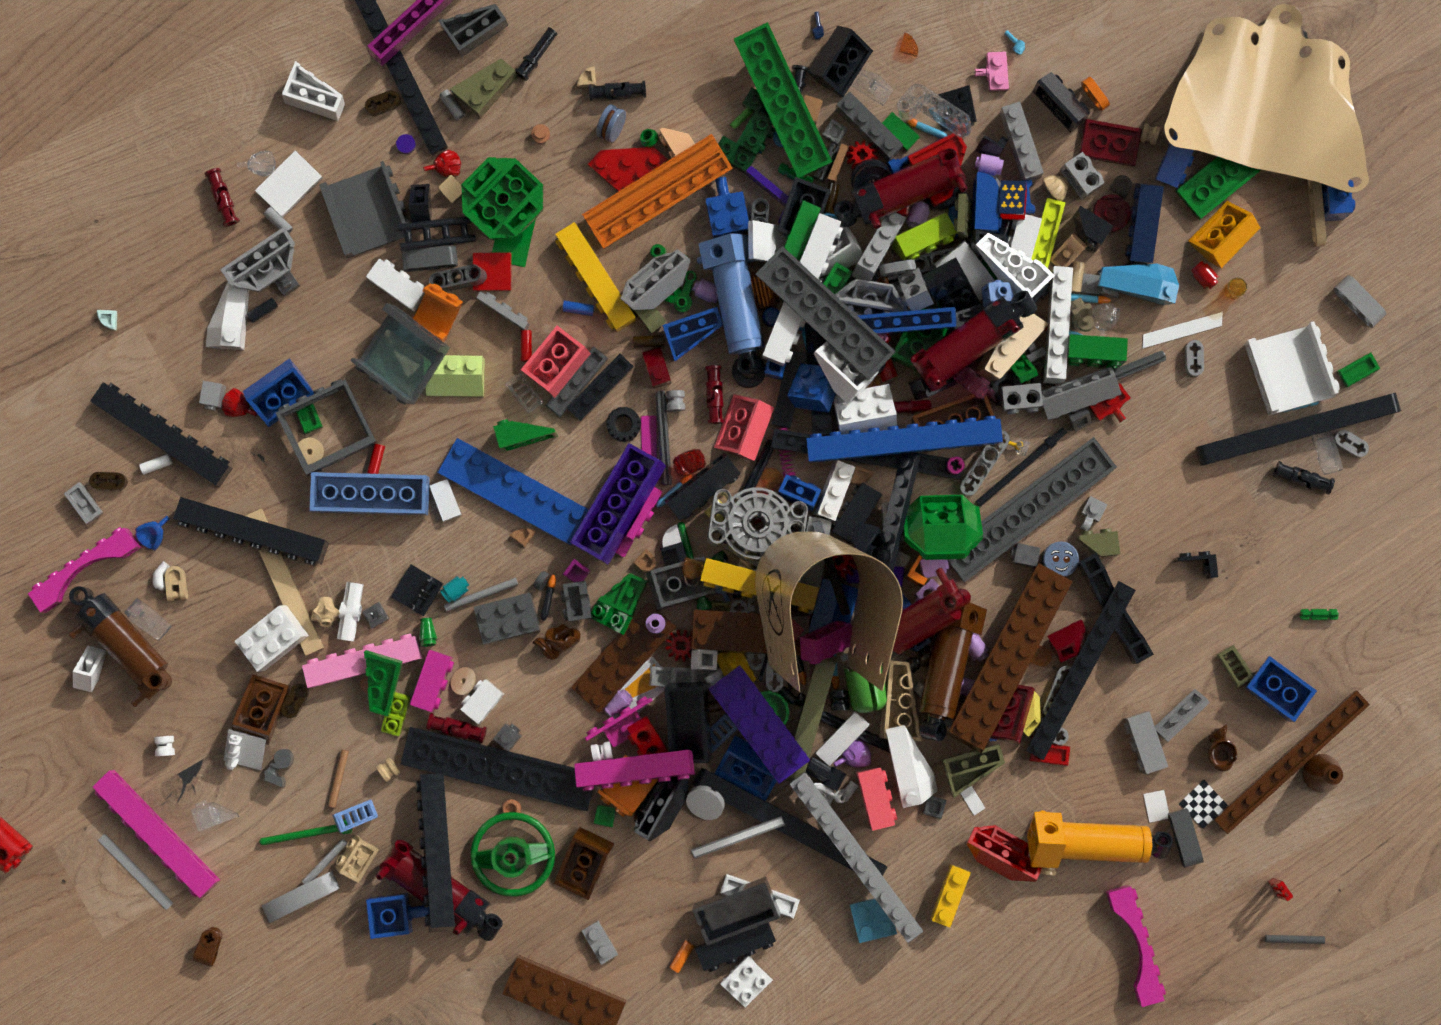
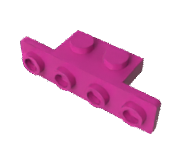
(636, 529)
(616, 729)

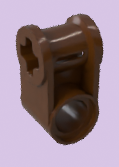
(207, 950)

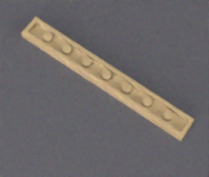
(289, 592)

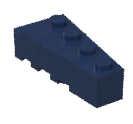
(1145, 222)

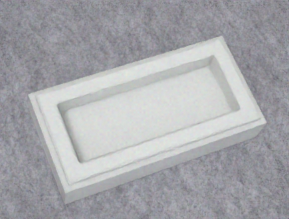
(445, 500)

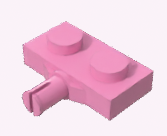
(995, 71)

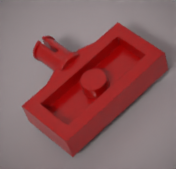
(1111, 406)

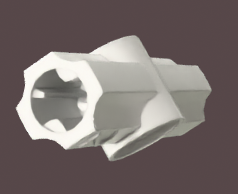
(350, 611)

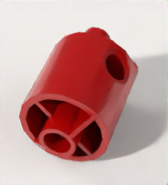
(12, 847)

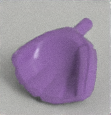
(856, 755)

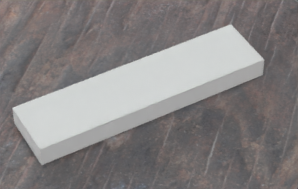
(786, 904)

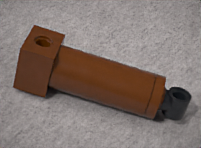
(947, 671)

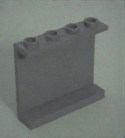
(365, 210)

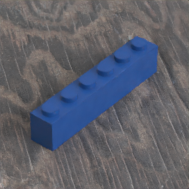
(911, 320)

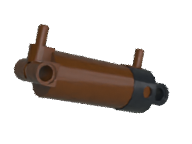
(122, 642)

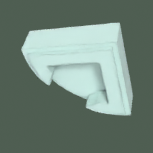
(108, 318)

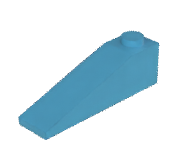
(1144, 281)

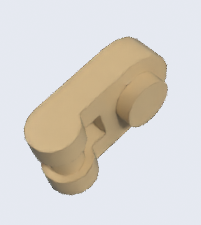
(175, 576)

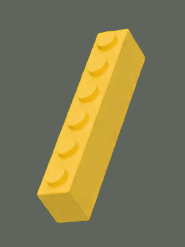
(595, 276)
(743, 580)

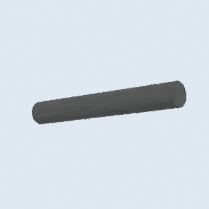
(1295, 939)

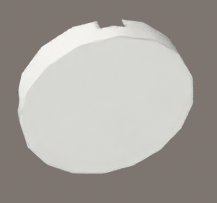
(705, 802)

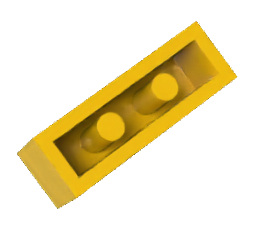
(950, 895)

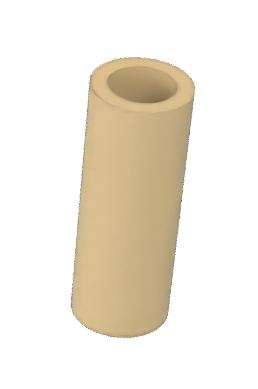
(1077, 278)

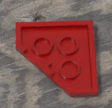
(950, 141)
(626, 165)

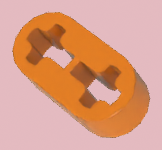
(1095, 93)

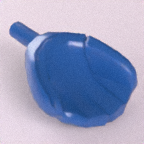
(151, 533)

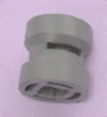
(675, 400)

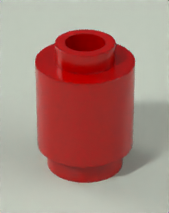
(1205, 275)

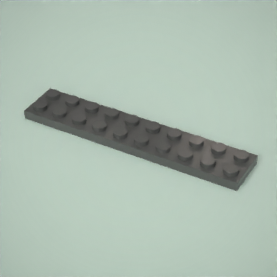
(1036, 505)

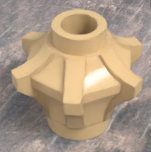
(325, 612)

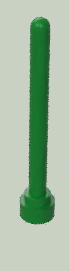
(703, 602)
(303, 834)

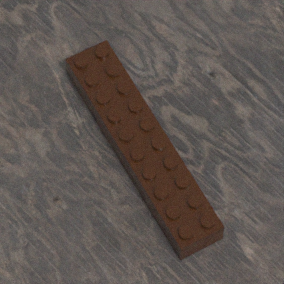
(1009, 658)

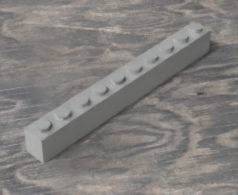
(856, 857)

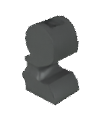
(283, 759)

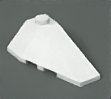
(912, 773)

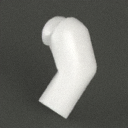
(158, 576)
(844, 794)

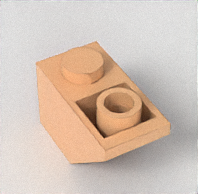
(675, 141)

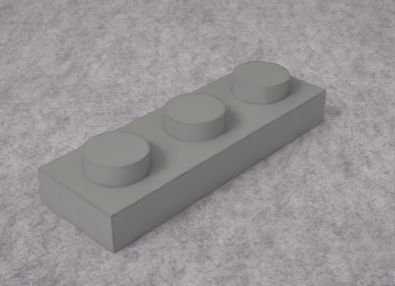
(503, 310)
(1181, 715)

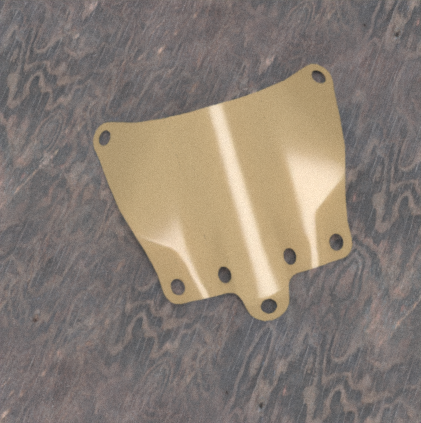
(1270, 104)

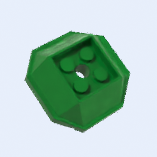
(488, 184)
(943, 526)

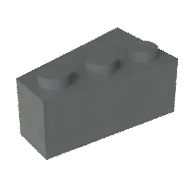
(473, 28)

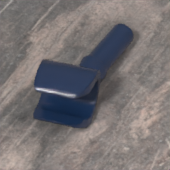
(818, 31)

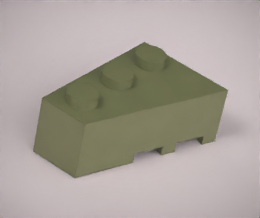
(484, 87)
(970, 767)

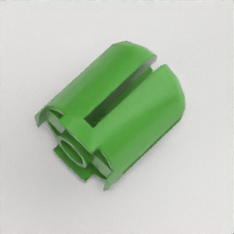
(863, 694)

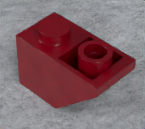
(1068, 640)

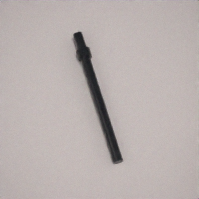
(1048, 443)

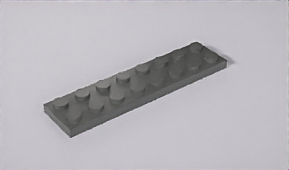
(825, 313)

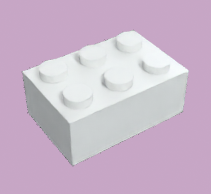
(867, 410)
(271, 638)

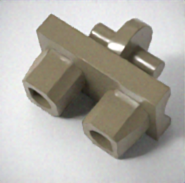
(1081, 315)

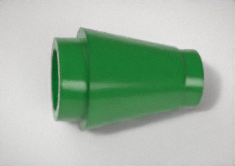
(427, 633)

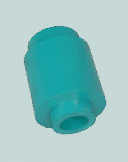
(455, 588)

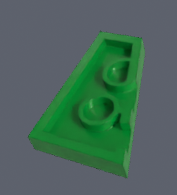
(382, 681)

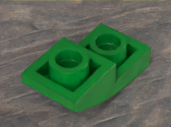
(610, 617)

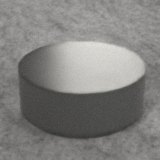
(541, 580)

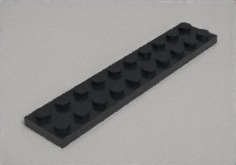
(494, 768)

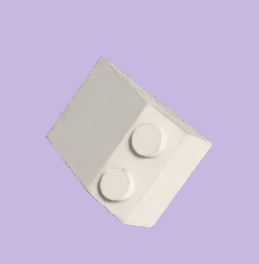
(841, 375)

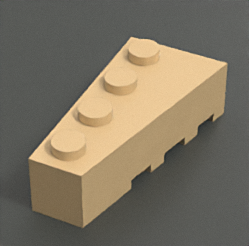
(1004, 355)
(900, 703)

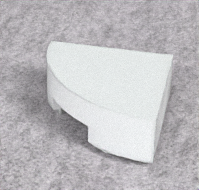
(671, 536)

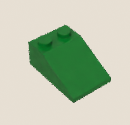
(515, 434)

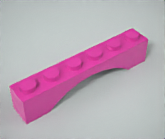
(51, 592)
(1146, 985)

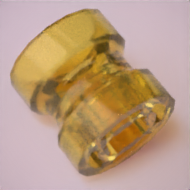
(1235, 288)

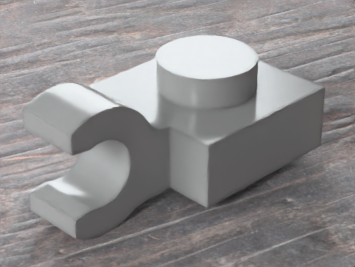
(1093, 511)

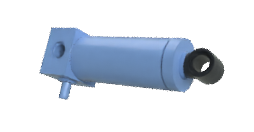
(729, 262)

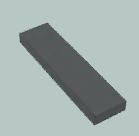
(577, 382)

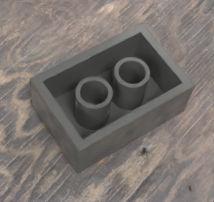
(507, 618)

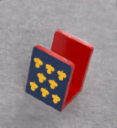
(1013, 200)

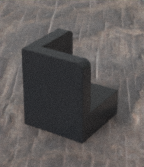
(990, 147)
(673, 554)

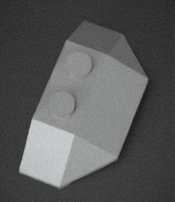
(262, 263)
(655, 281)
(871, 297)

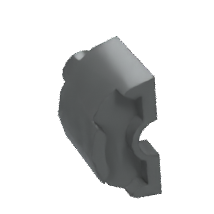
(576, 601)

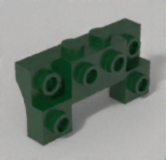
(754, 136)

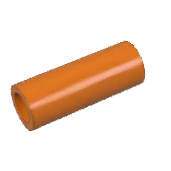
(681, 956)

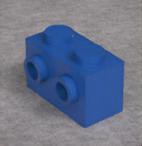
(795, 490)

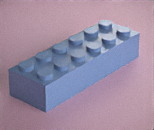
(369, 493)

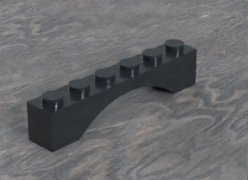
(1126, 630)

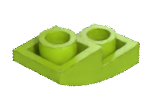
(394, 722)

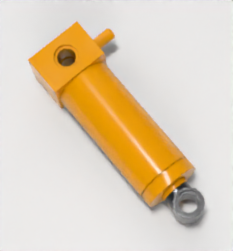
(1055, 840)

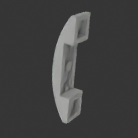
(301, 896)

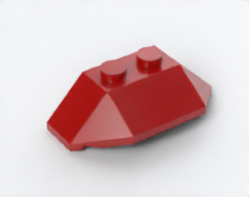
(1002, 853)

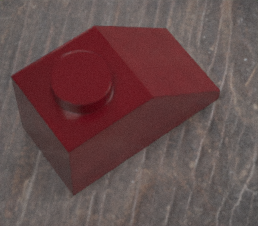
(656, 367)

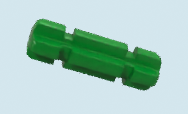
(784, 169)
(1319, 614)

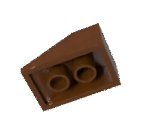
(260, 708)
(584, 863)

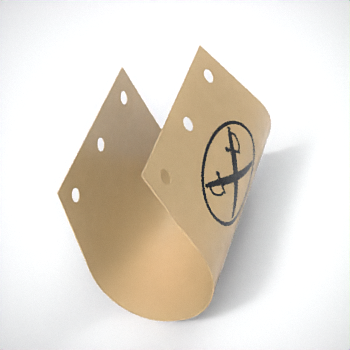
(876, 610)

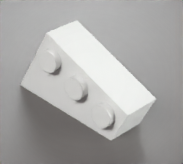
(311, 94)

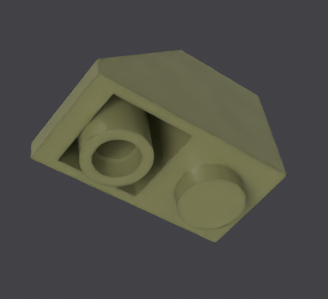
(1103, 543)

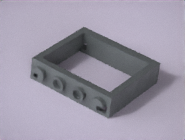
(319, 395)

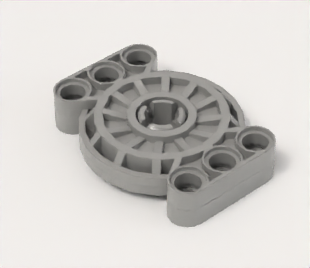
(753, 506)

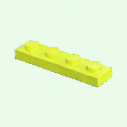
(1048, 231)

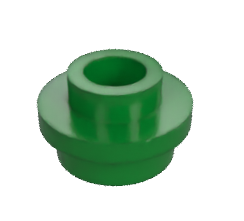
(648, 137)

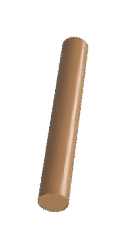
(338, 778)

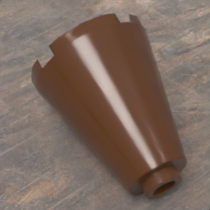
(1322, 773)

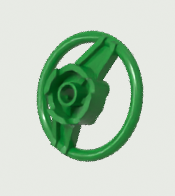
(525, 854)

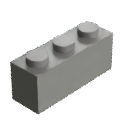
(1145, 742)

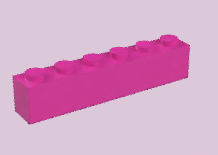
(633, 769)

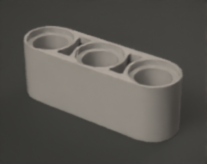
(1359, 301)

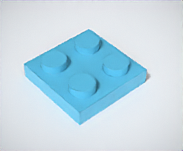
(871, 921)

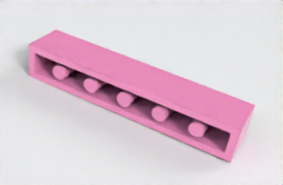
(353, 663)

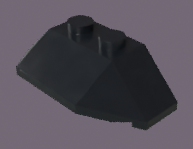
(660, 808)

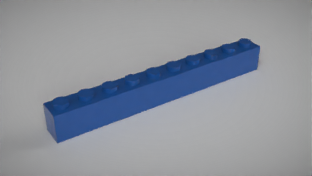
(904, 440)

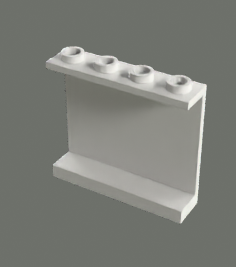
(1292, 369)

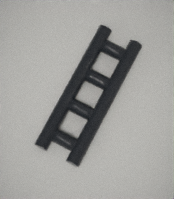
(428, 242)

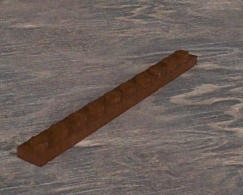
(1291, 762)

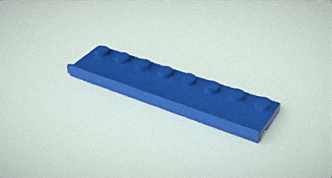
(513, 491)

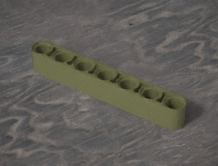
(813, 708)

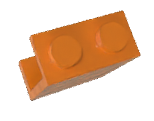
(438, 311)
(913, 576)
(626, 798)

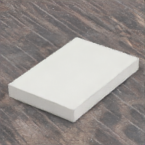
(288, 184)
(763, 240)
(971, 265)

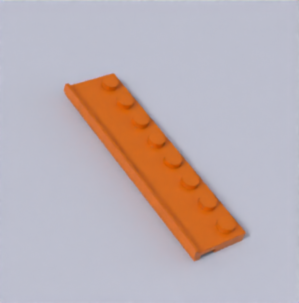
(657, 191)

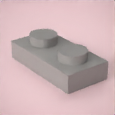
(83, 503)
(599, 942)

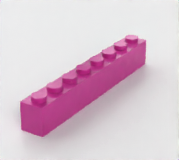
(156, 834)

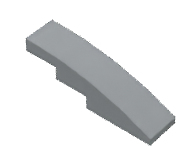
(663, 675)

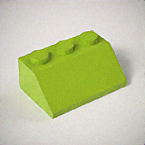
(924, 237)

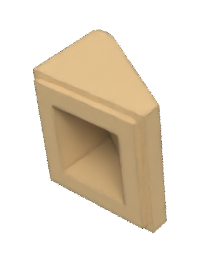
(451, 189)

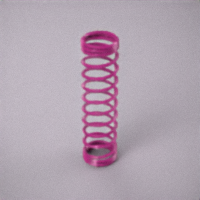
(787, 460)

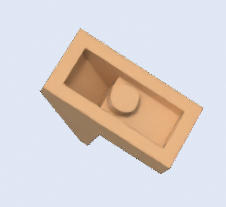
(1068, 251)

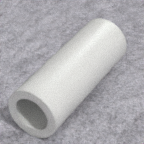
(156, 464)

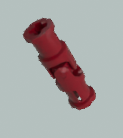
(224, 202)
(714, 397)
(460, 729)

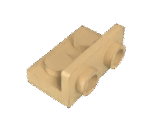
(356, 858)

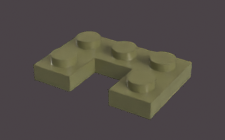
(964, 221)

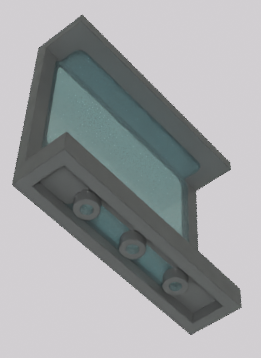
(402, 356)

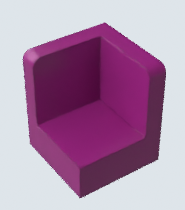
(576, 571)

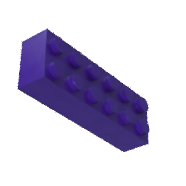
(618, 503)
(759, 724)

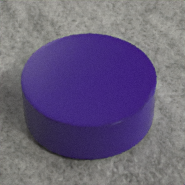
(406, 144)

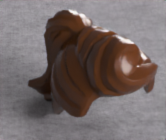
(557, 641)
(1221, 751)

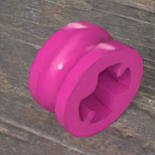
(950, 468)

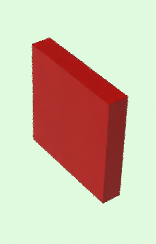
(498, 271)

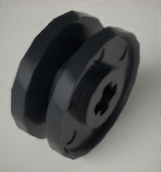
(867, 171)

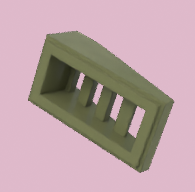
(1239, 684)

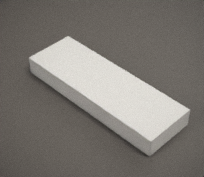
(842, 738)

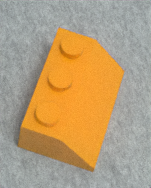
(1224, 233)

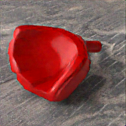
(446, 164)
(235, 404)

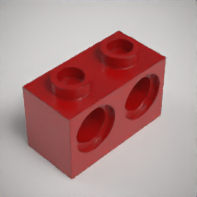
(649, 739)

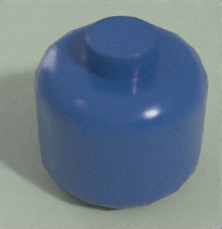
(770, 316)

